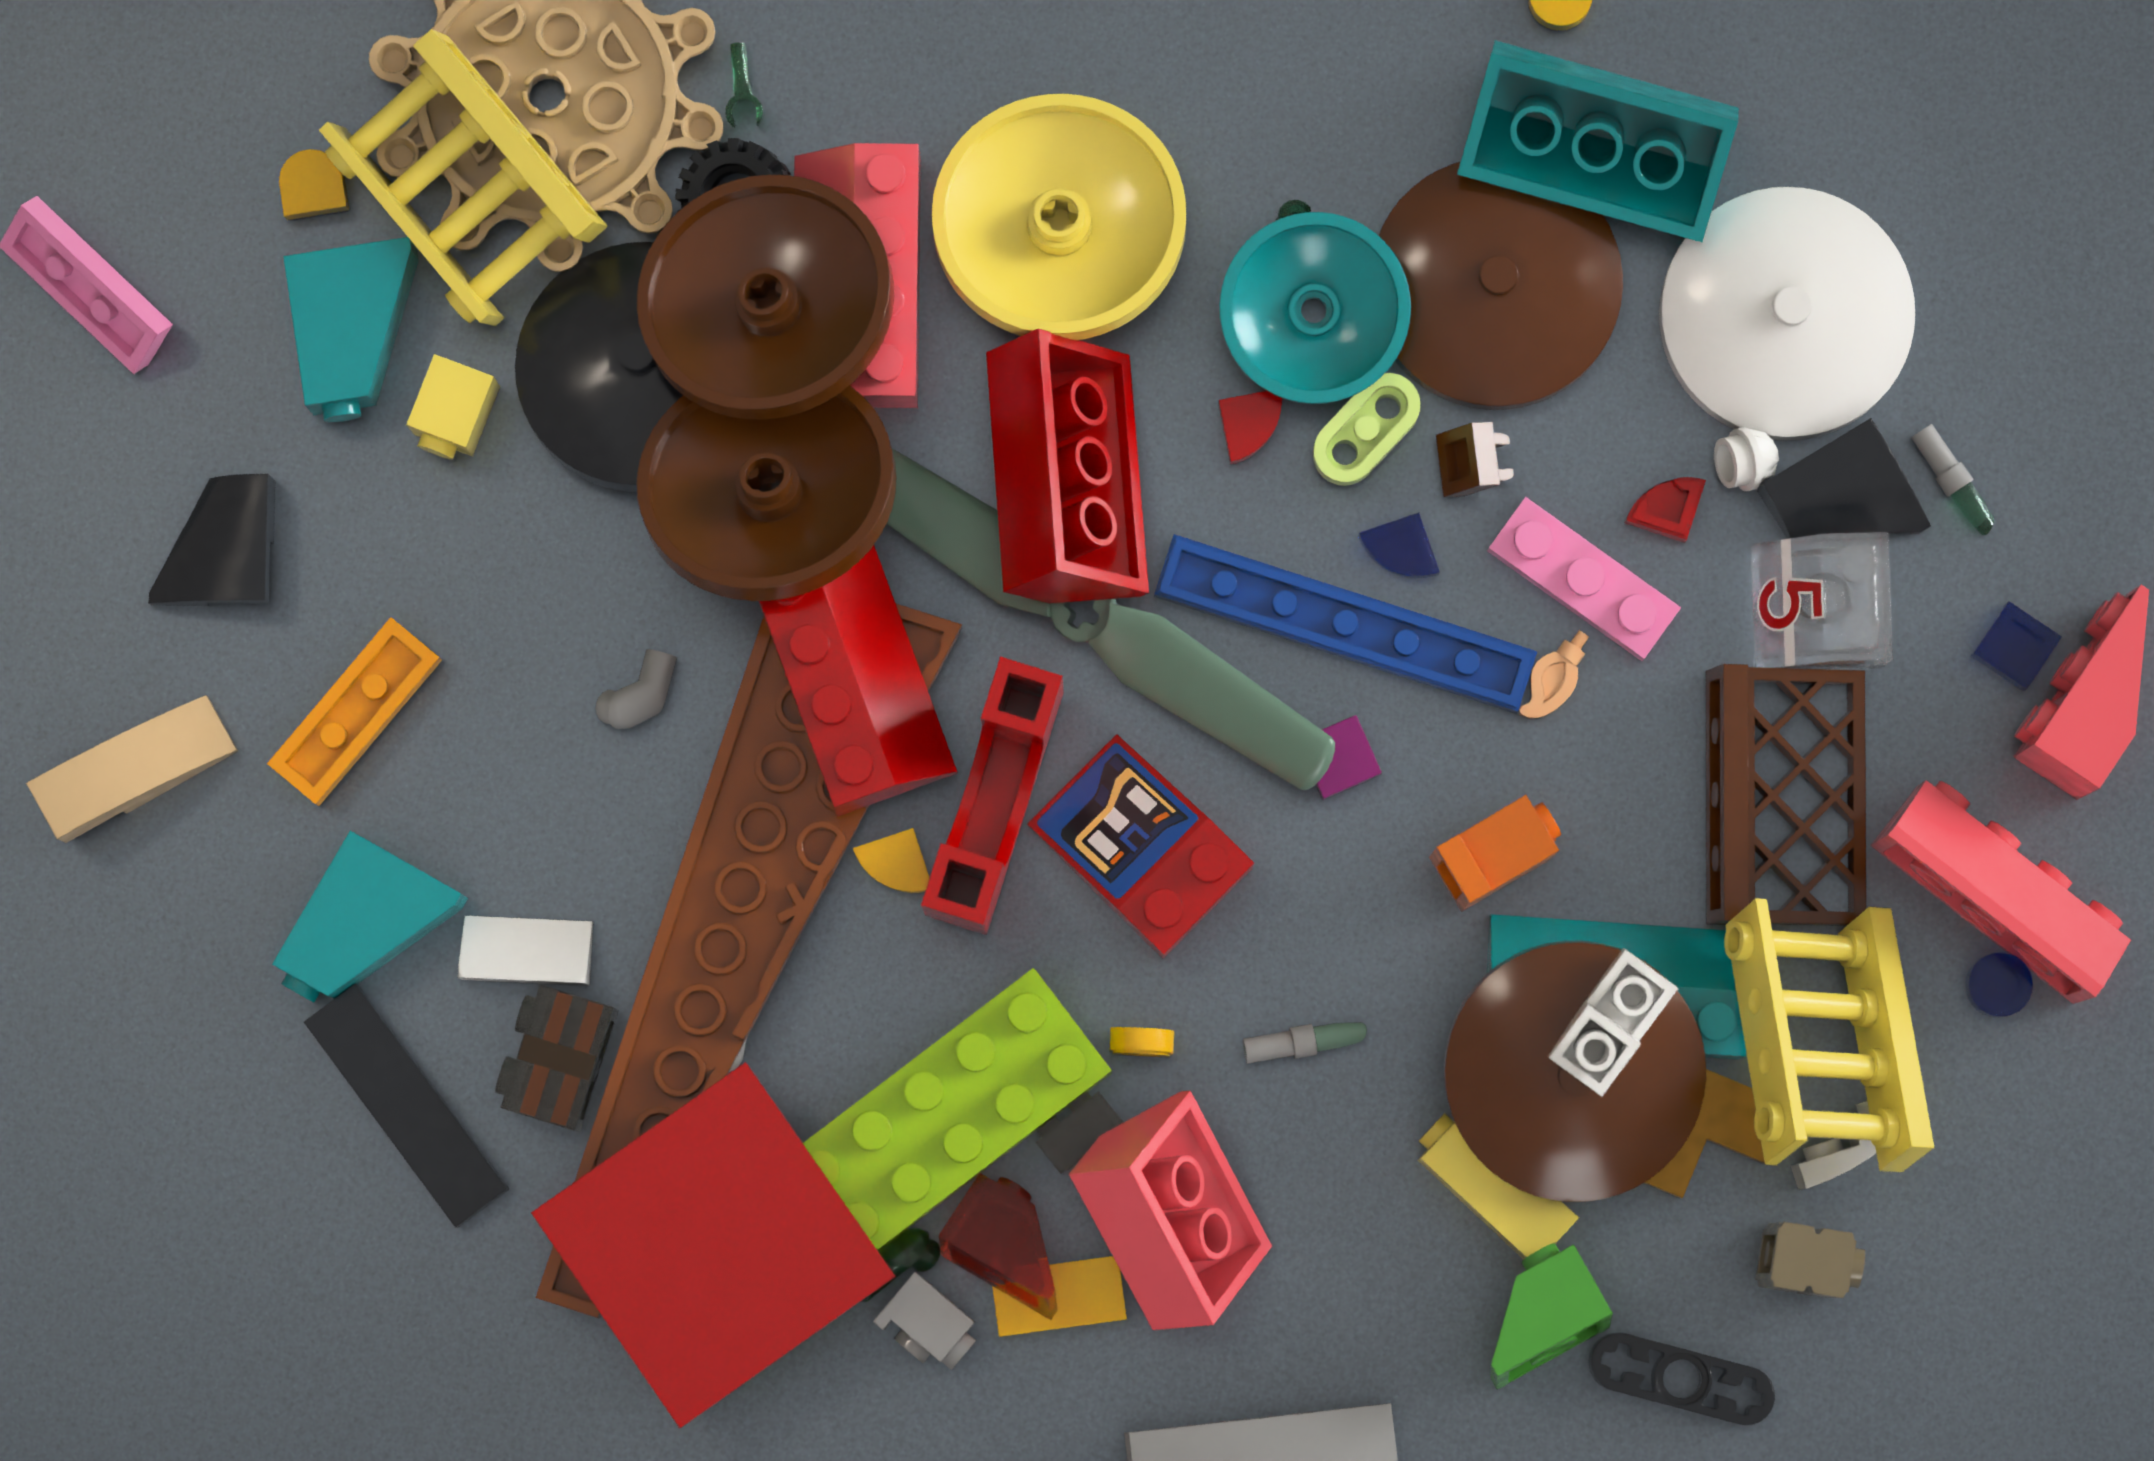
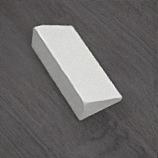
(526, 950)

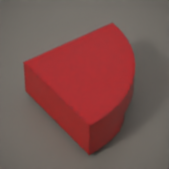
(1248, 423)
(1668, 508)

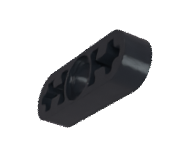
(1732, 1375)

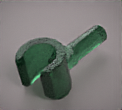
(742, 86)

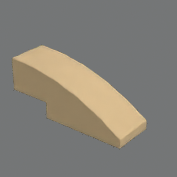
(131, 768)

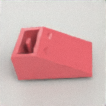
(2095, 710)

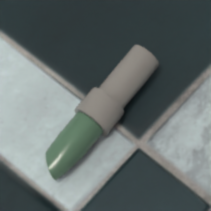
(1303, 1041)

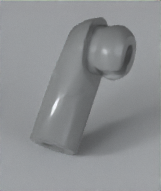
(640, 699)

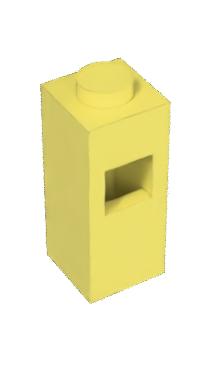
(1514, 1215)

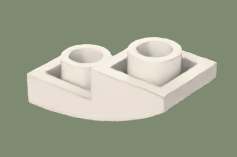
(1612, 1022)
(1830, 1160)

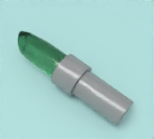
(1954, 479)

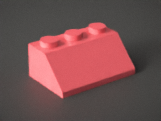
(1172, 1213)

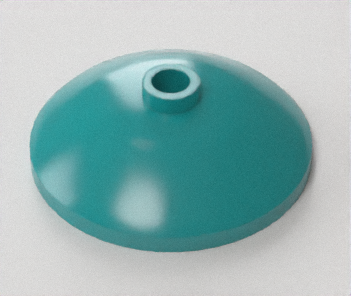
(1326, 261)

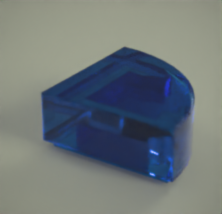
(1401, 547)

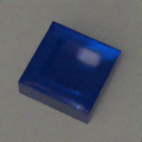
(2016, 646)

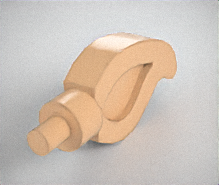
(1554, 678)

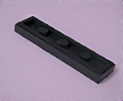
(406, 1105)

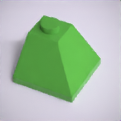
(1548, 1313)

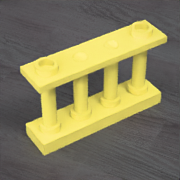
(523, 167)
(1883, 1030)

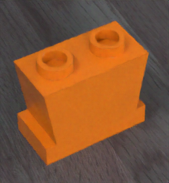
(1496, 851)

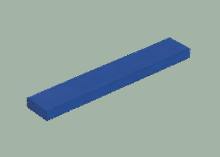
(1345, 624)

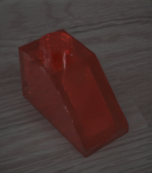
(1001, 1242)

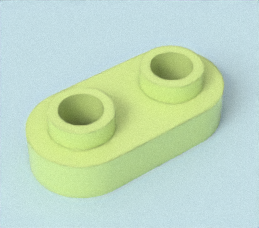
(1365, 430)

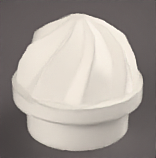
(1745, 458)

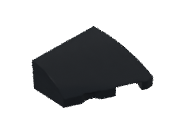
(1845, 489)
(223, 546)

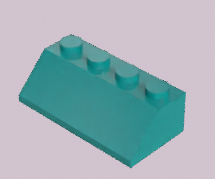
(1599, 141)
(1685, 956)

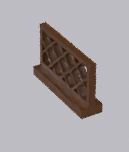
(1733, 782)

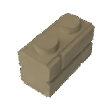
(1809, 1260)

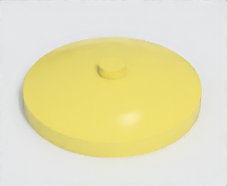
(1059, 216)

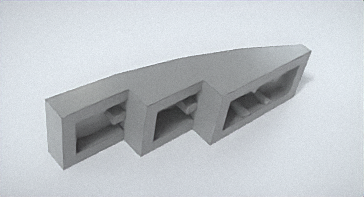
(1325, 1435)

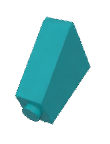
(347, 321)
(361, 919)

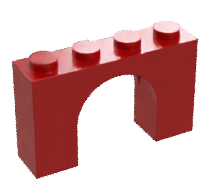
(996, 796)

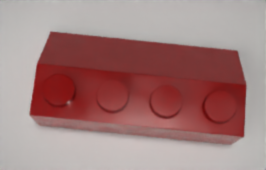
(1066, 470)
(859, 688)

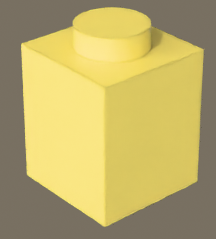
(452, 408)

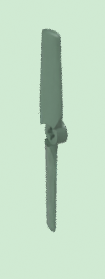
(1135, 644)

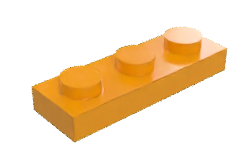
(354, 711)

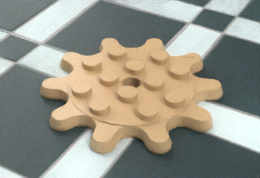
(606, 133)

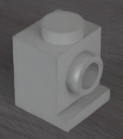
(928, 1322)

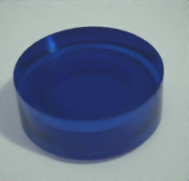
(1999, 985)

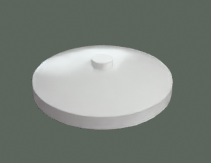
(1787, 313)

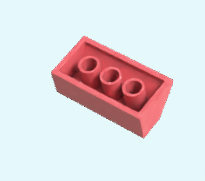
(886, 188)
(2003, 892)

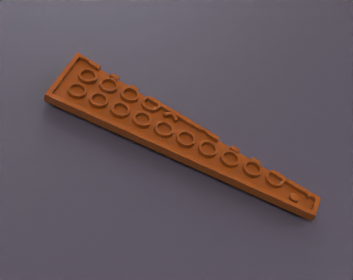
(734, 912)

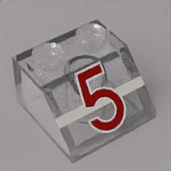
(1822, 602)

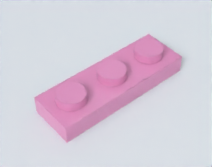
(85, 284)
(1583, 579)

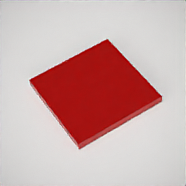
(713, 1245)

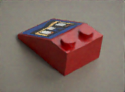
(1141, 845)

